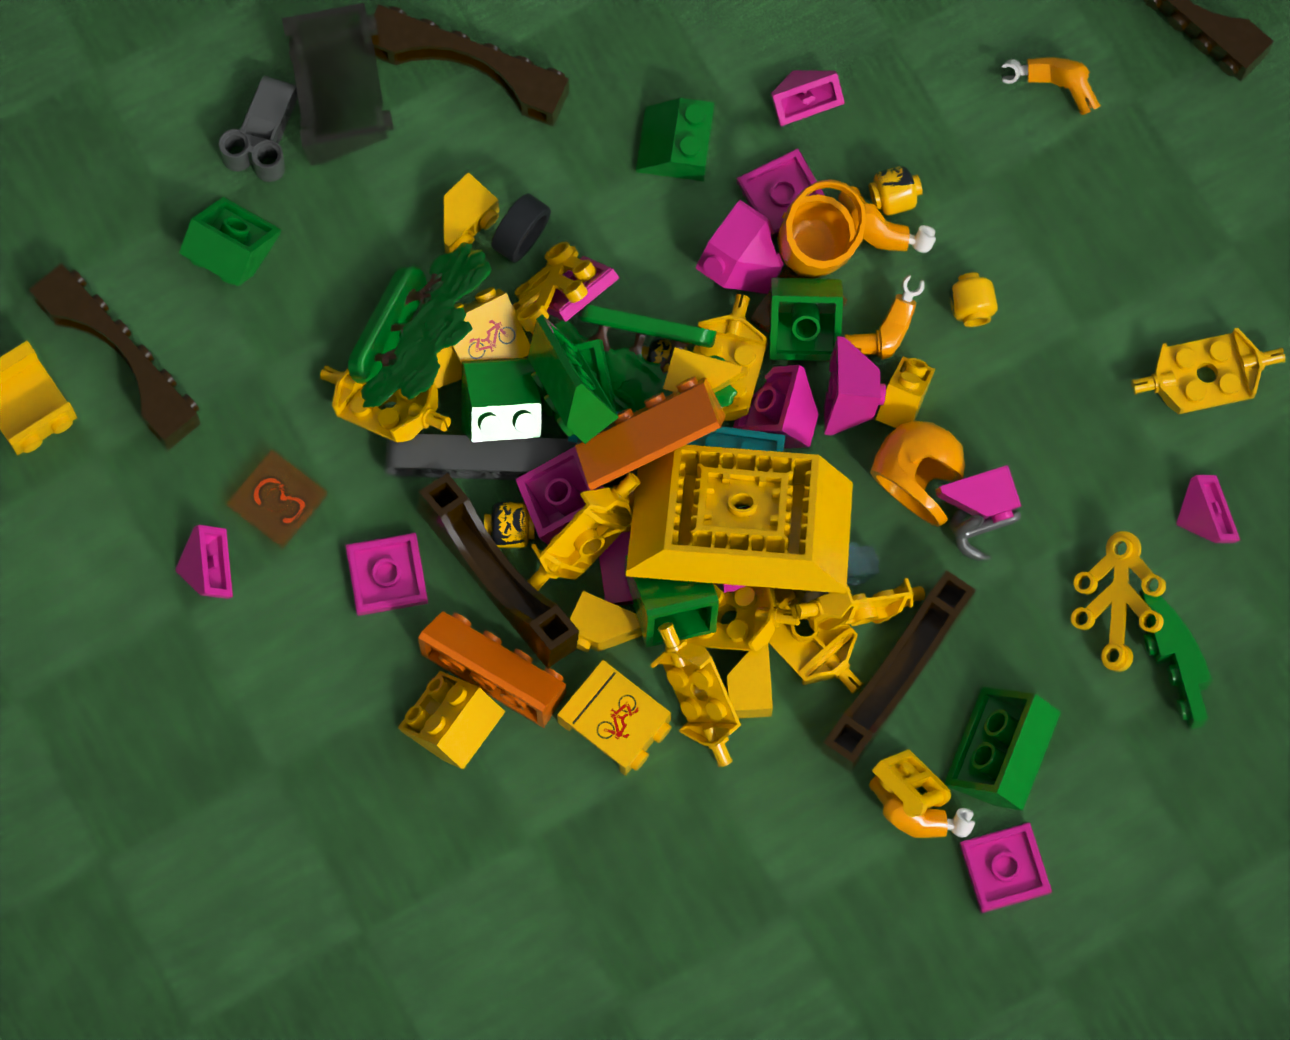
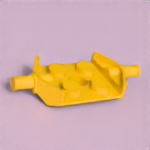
(739, 344)
(1230, 356)
(395, 423)
(586, 534)
(842, 609)
(754, 622)
(816, 656)
(699, 692)

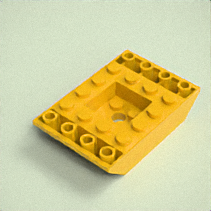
(785, 540)

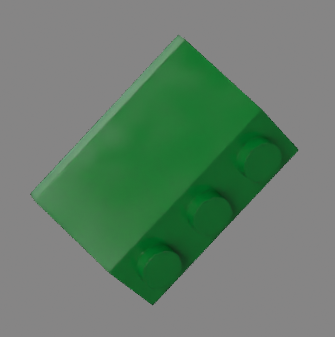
(568, 383)
(1003, 747)

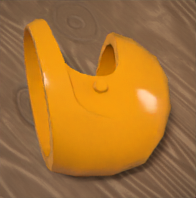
(819, 231)
(913, 458)

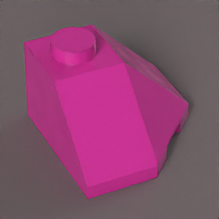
(742, 252)
(852, 388)
(783, 407)
(984, 494)

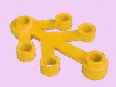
(544, 284)
(1119, 594)

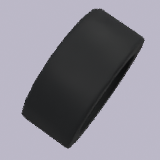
(521, 227)

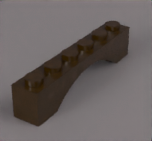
(1231, 41)
(535, 90)
(70, 306)
(529, 612)
(899, 671)

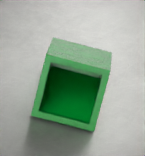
(686, 604)

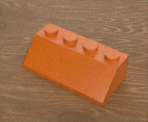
(651, 431)
(493, 668)

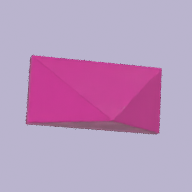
(806, 94)
(1207, 511)
(206, 562)

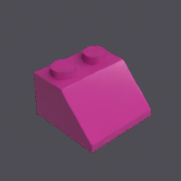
(554, 493)

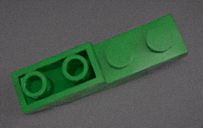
(1188, 666)

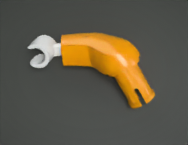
(1060, 72)
(886, 234)
(894, 327)
(928, 825)

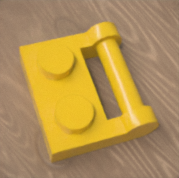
(905, 773)

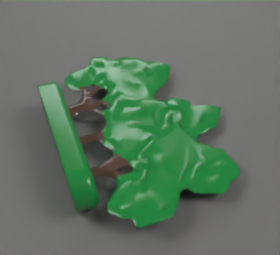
(433, 328)
(630, 374)

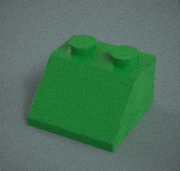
(676, 139)
(228, 241)
(805, 318)
(500, 400)

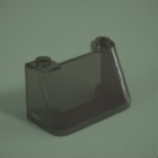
(337, 82)

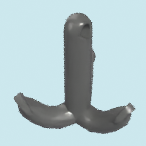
(975, 526)

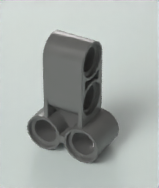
(262, 130)

